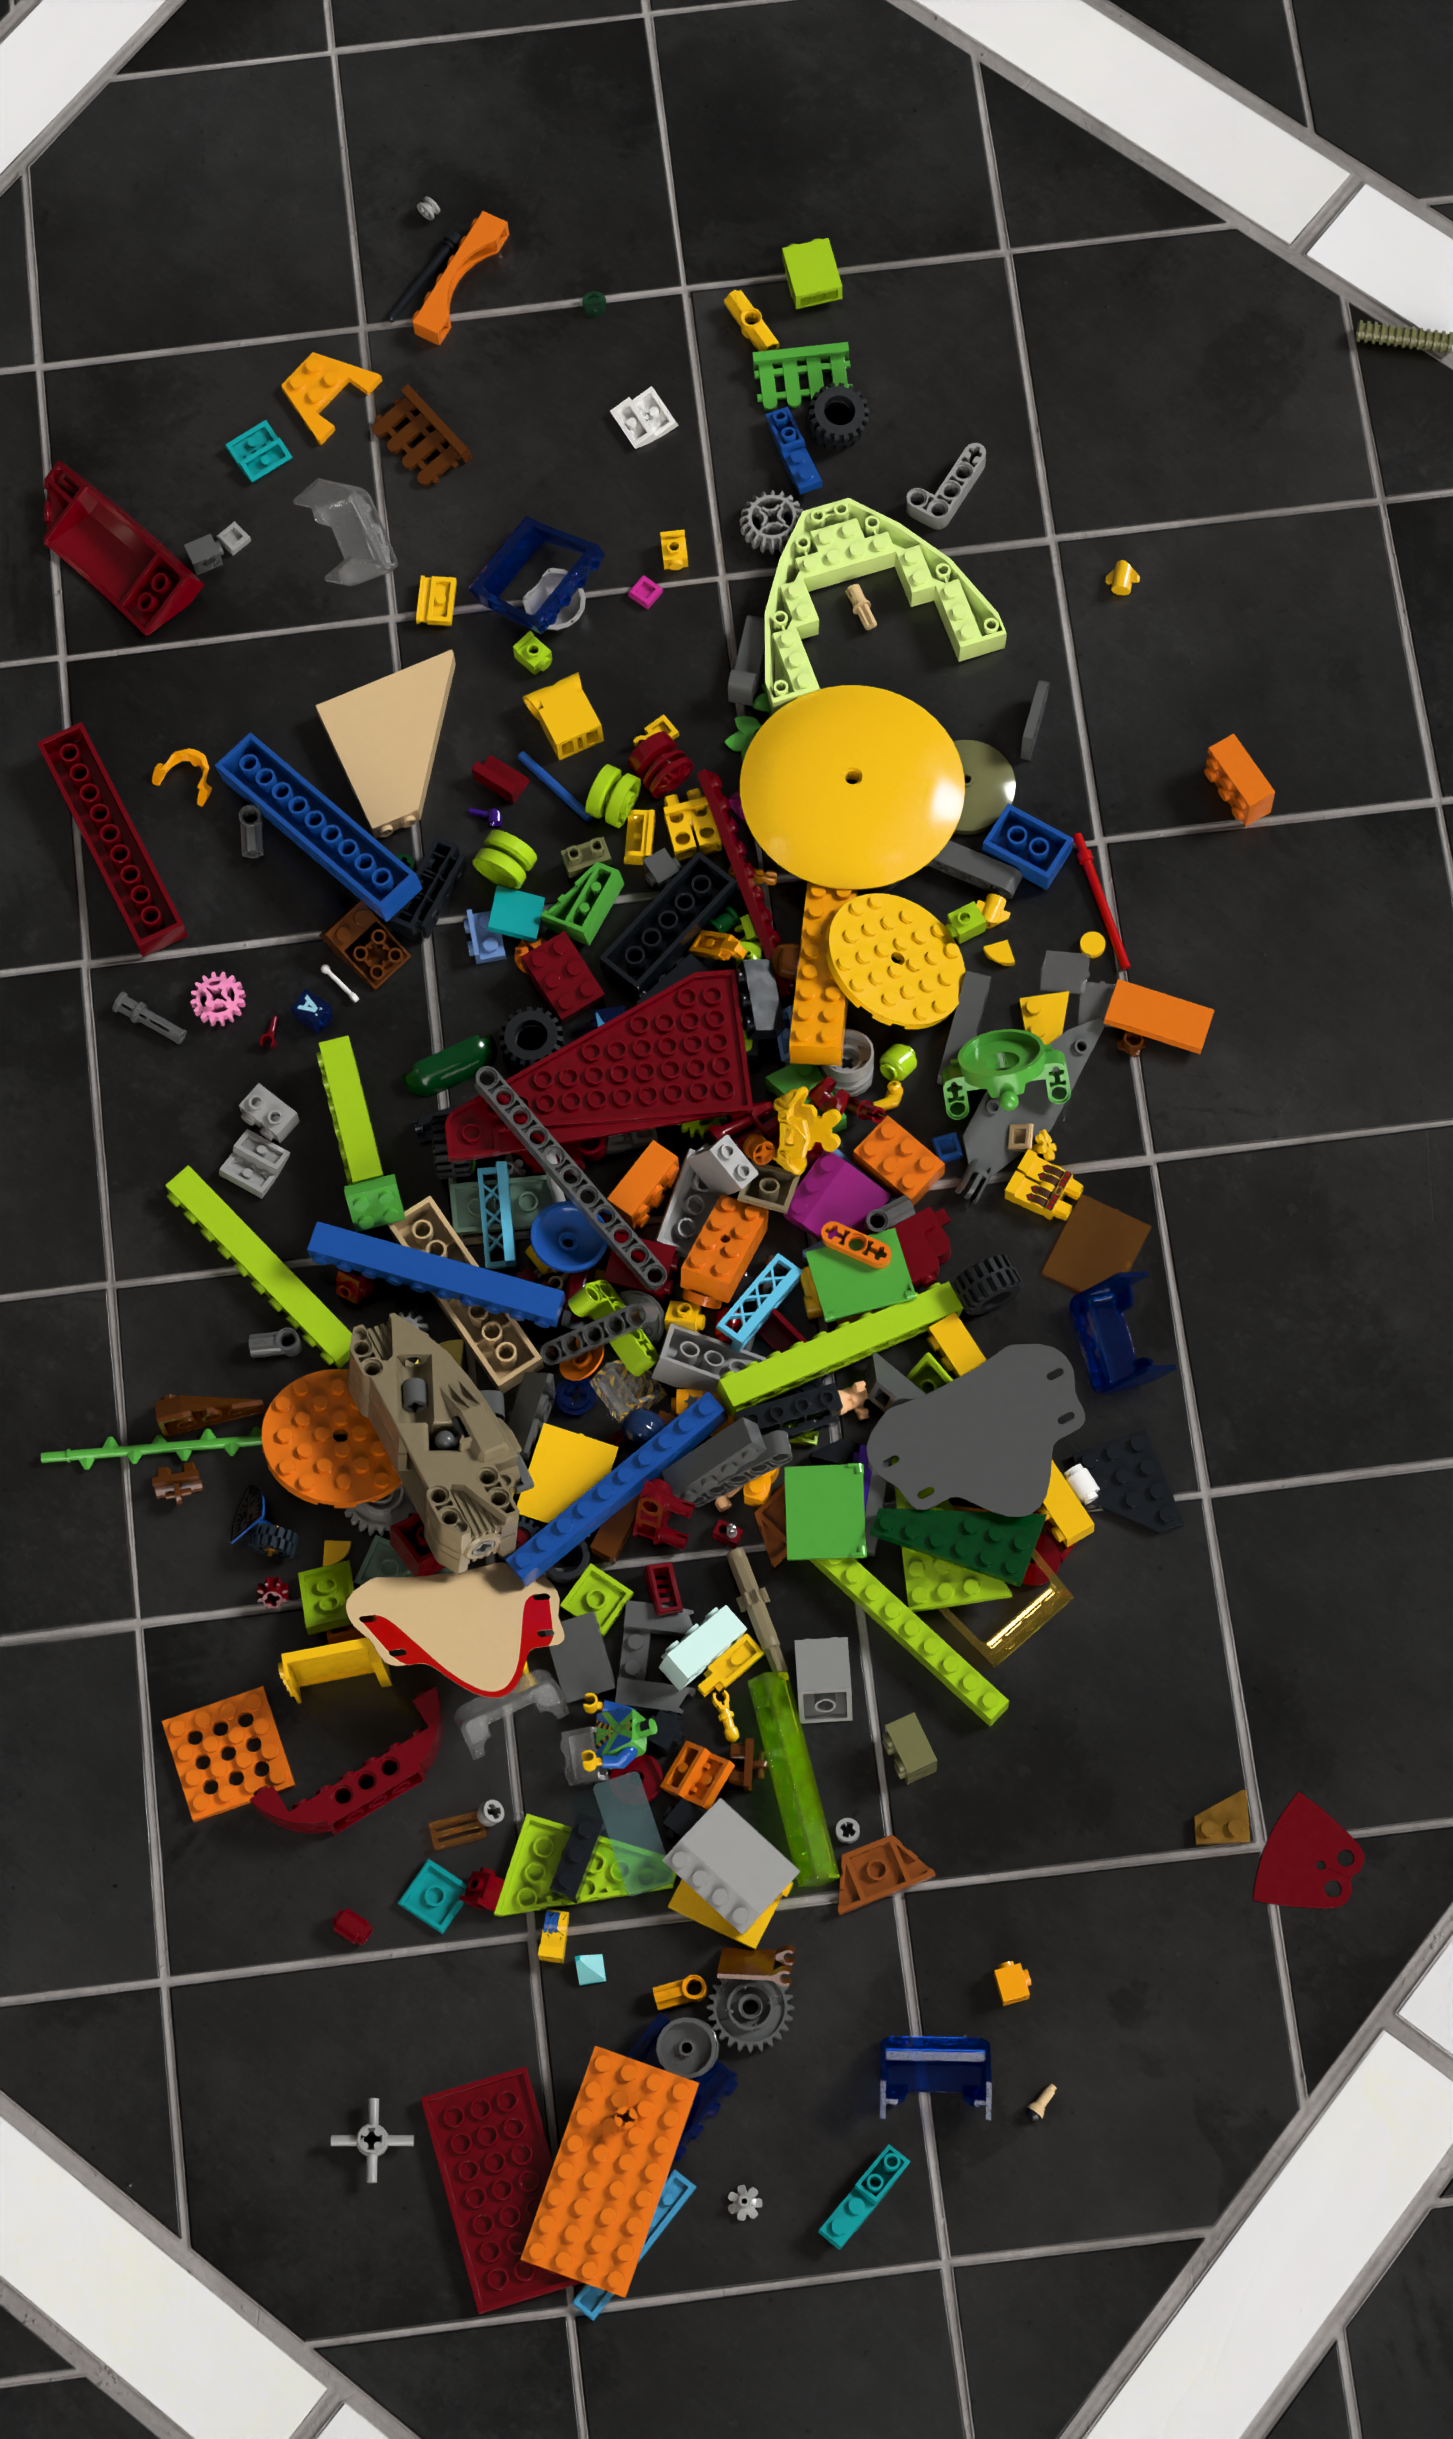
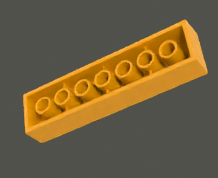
(818, 1001)

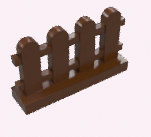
(432, 441)

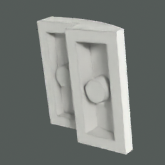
(644, 418)

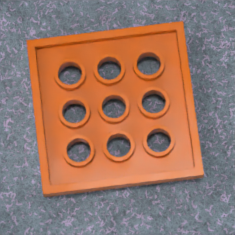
(237, 1737)

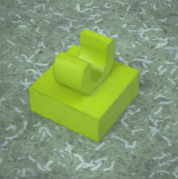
(747, 927)

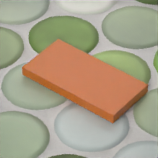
(1159, 1016)

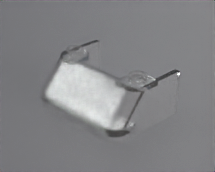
(356, 528)

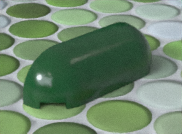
(450, 1066)

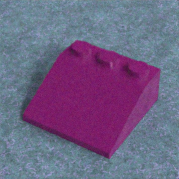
(834, 1193)

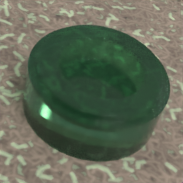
(594, 303)

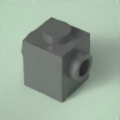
(660, 869)

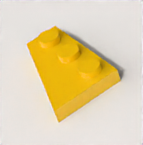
(1044, 1015)

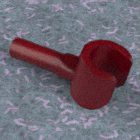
(270, 1034)

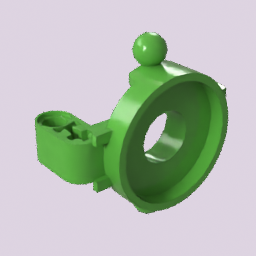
(997, 1050)

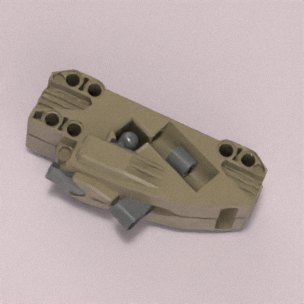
(457, 1440)

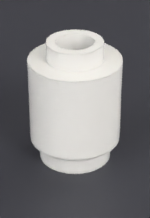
(1082, 1483)

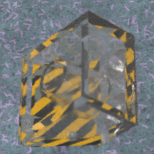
(624, 1391)

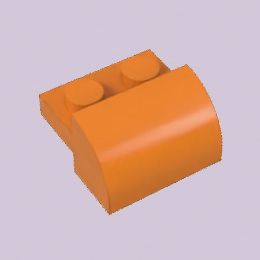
(697, 1776)

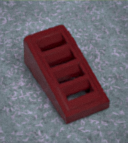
(666, 1570)

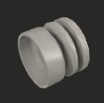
(857, 1065)

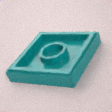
(434, 1896)

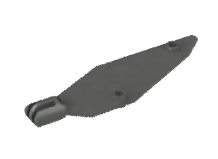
(989, 1127)

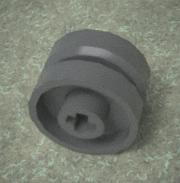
(704, 2047)

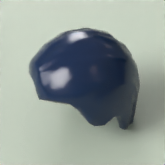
(641, 1426)

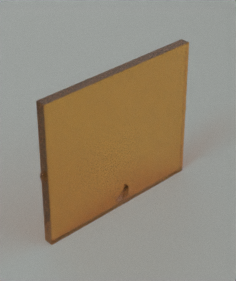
(1095, 1245)

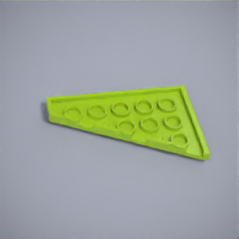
(938, 1583)

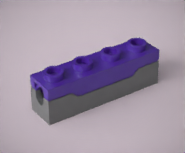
(874, 1495)

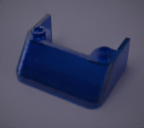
(1106, 1337)
(935, 2066)

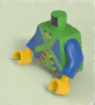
(619, 1735)

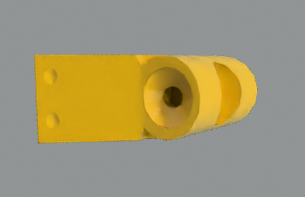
(566, 716)

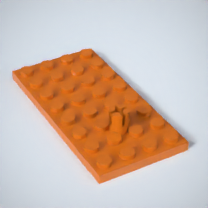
(610, 2171)

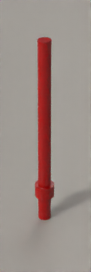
(1085, 858)

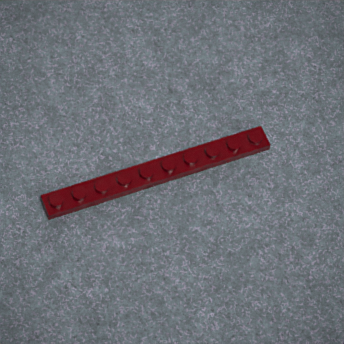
(744, 874)

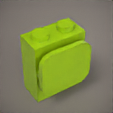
(811, 273)

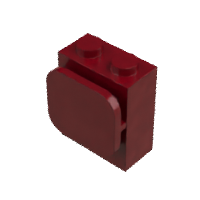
(623, 1279)

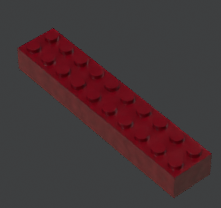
(112, 839)

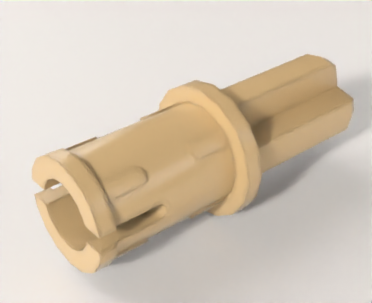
(861, 606)

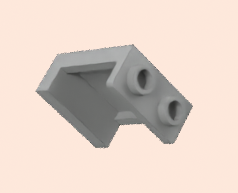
(722, 1167)

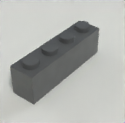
(715, 1459)

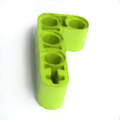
(600, 1300)

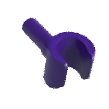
(493, 816)

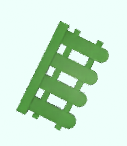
(789, 359)

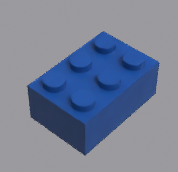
(1028, 846)

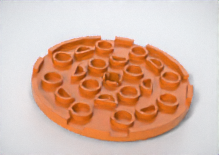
(307, 1457)

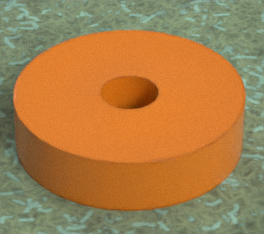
(700, 1299)

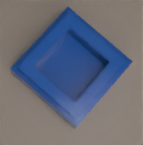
(947, 1147)

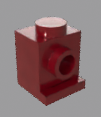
(483, 1889)

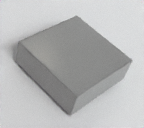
(233, 538)

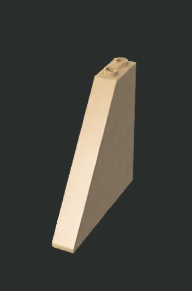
(390, 740)

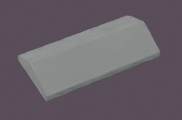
(686, 1210)

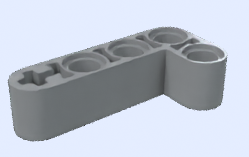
(951, 485)

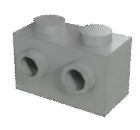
(268, 1113)

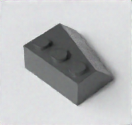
(531, 1410)

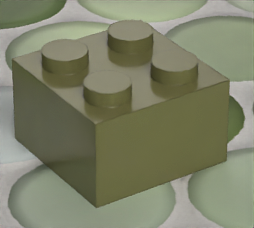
(910, 1749)

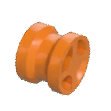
(758, 1149)

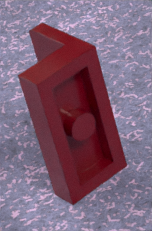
(500, 778)
(779, 1333)

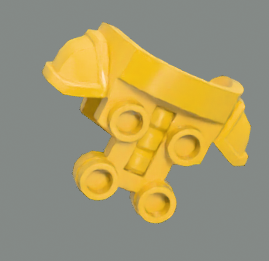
(801, 1129)

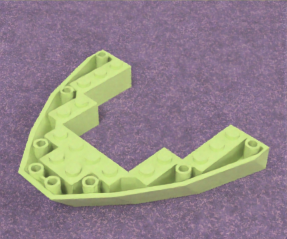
(847, 543)

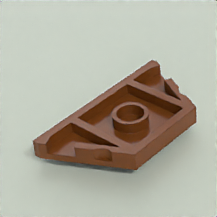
(772, 1526)
(878, 1872)

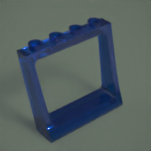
(512, 558)

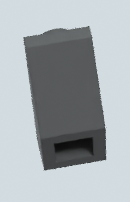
(887, 1385)

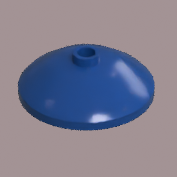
(566, 1224)

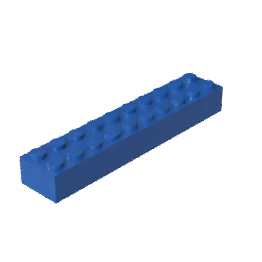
(319, 827)

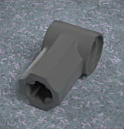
(251, 832)
(890, 1214)
(273, 1343)

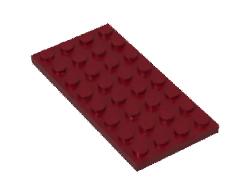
(494, 2180)

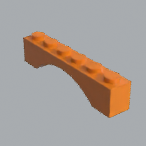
(484, 240)

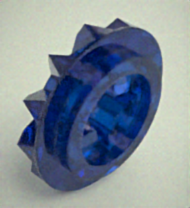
(566, 1403)

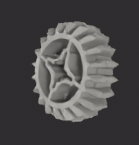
(769, 509)

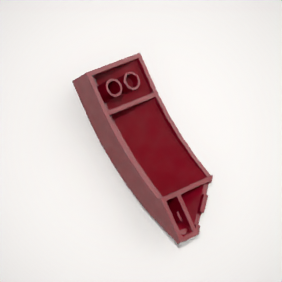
(114, 552)

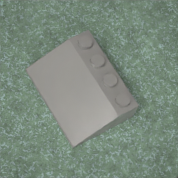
(731, 1866)

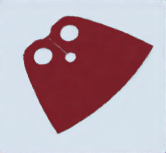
(1290, 1857)

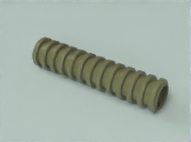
(1404, 336)

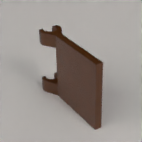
(756, 1964)

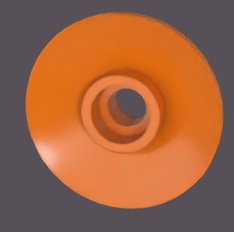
(583, 1365)

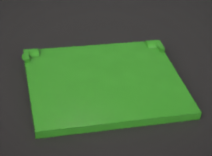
(852, 1287)
(825, 1512)

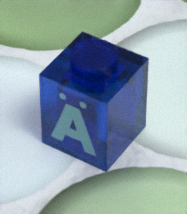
(312, 1011)

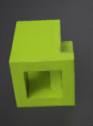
(533, 662)

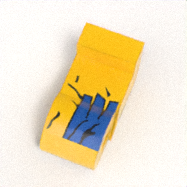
(554, 1936)

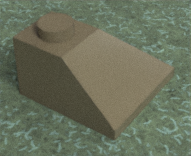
(771, 1188)

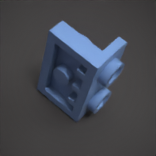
(485, 944)

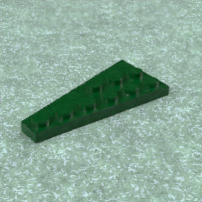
(973, 1540)

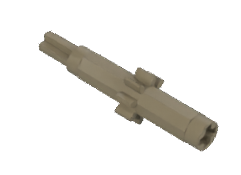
(753, 1601)

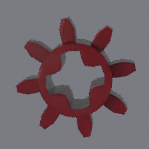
(272, 1592)

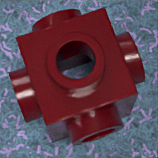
(353, 1285)

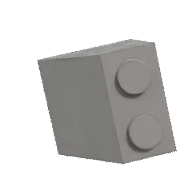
(823, 1680)

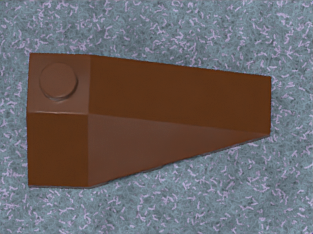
(190, 1413)

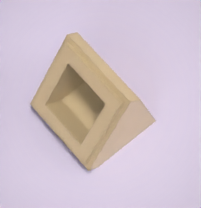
(1020, 1137)

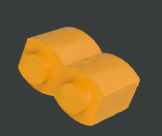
(759, 1490)

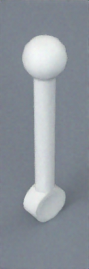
(327, 970)

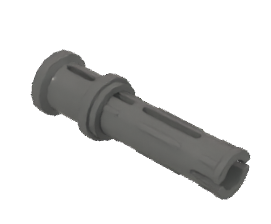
(137, 1013)

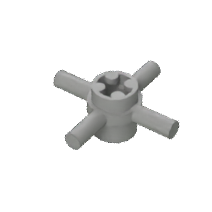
(379, 2147)

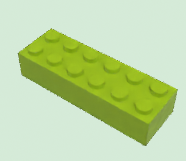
(349, 1110)

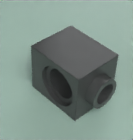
(204, 554)

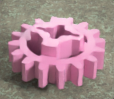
(216, 988)

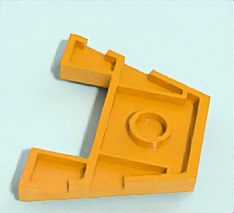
(318, 383)

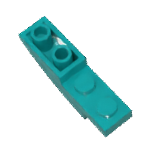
(864, 2197)

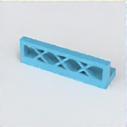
(506, 1216)
(763, 1311)

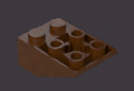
(365, 944)

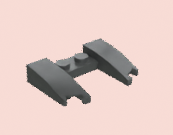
(632, 1685)

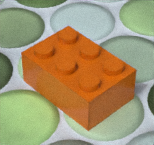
(1239, 780)
(898, 1161)
(645, 1185)

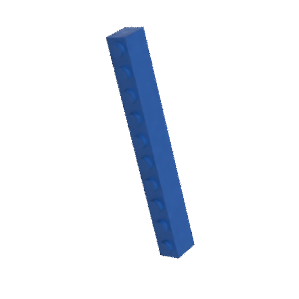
(436, 1274)
(616, 1489)

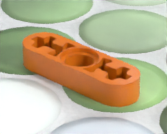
(842, 1230)

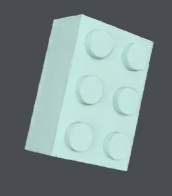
(701, 1646)

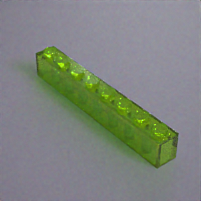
(793, 1779)

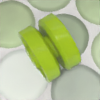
(613, 795)
(504, 859)

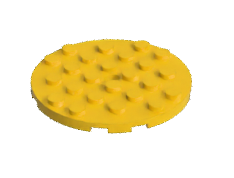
(885, 926)

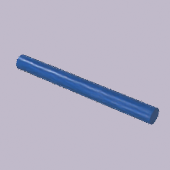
(554, 785)

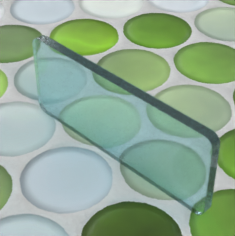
(633, 1833)

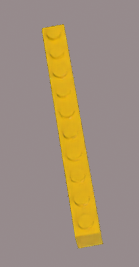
(1060, 1504)

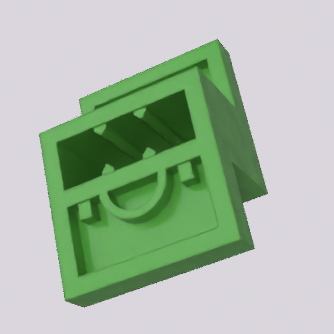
(374, 1203)

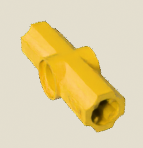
(744, 313)

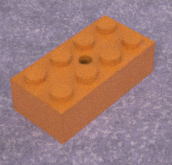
(724, 1248)

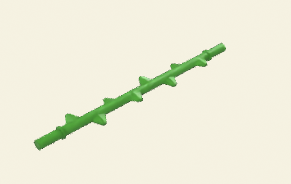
(159, 1445)

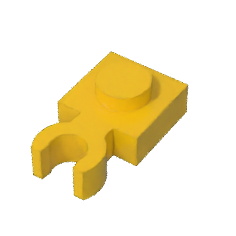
(659, 725)

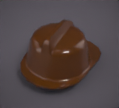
(786, 960)

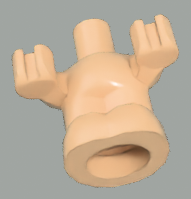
(854, 1398)

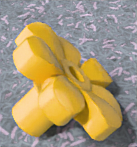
(1044, 1145)

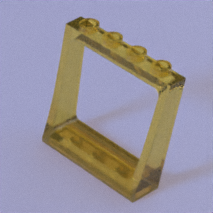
(1023, 1624)

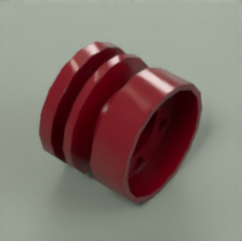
(660, 764)

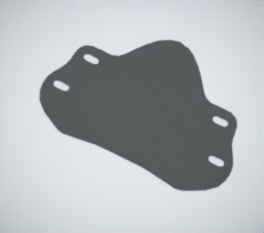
(982, 1433)

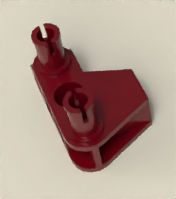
(654, 1513)

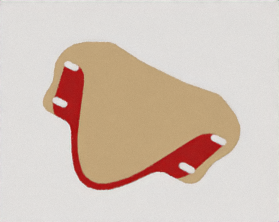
(462, 1624)

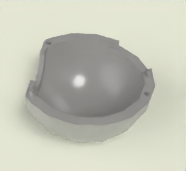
(538, 595)

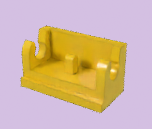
(639, 836)

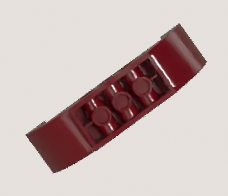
(327, 1812)

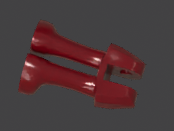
(823, 1099)
(760, 1112)

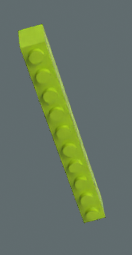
(261, 1265)
(836, 1349)
(915, 1637)

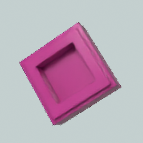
(645, 592)

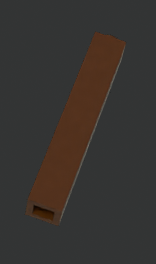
(617, 1529)

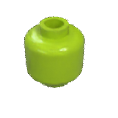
(898, 1062)

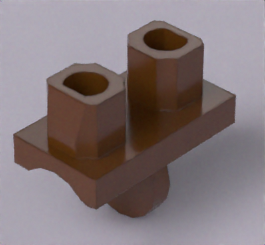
(178, 1484)
(745, 1752)

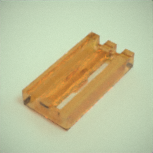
(455, 1820)

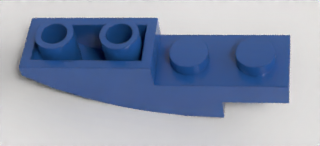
(793, 450)

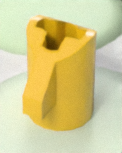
(1122, 578)
(993, 910)

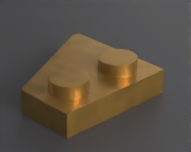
(1224, 1822)

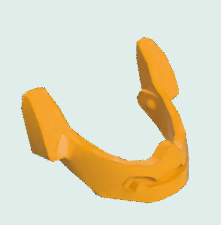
(196, 759)

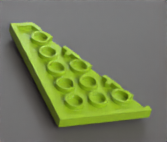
(535, 1865)

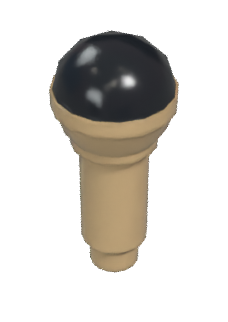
(1036, 2109)

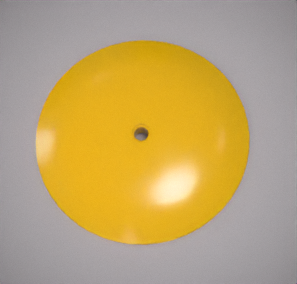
(841, 831)

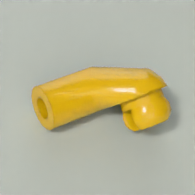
(892, 1097)

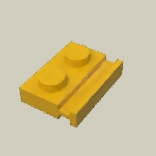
(436, 600)

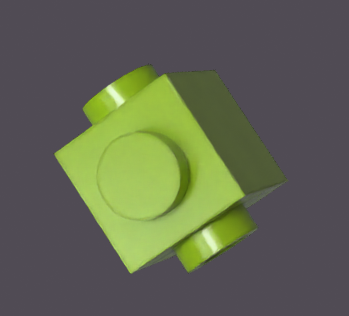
(965, 923)

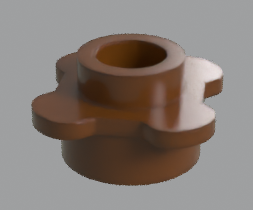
(1132, 1044)

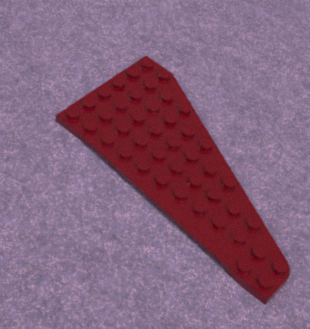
(644, 1070)

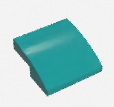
(258, 451)
(515, 913)

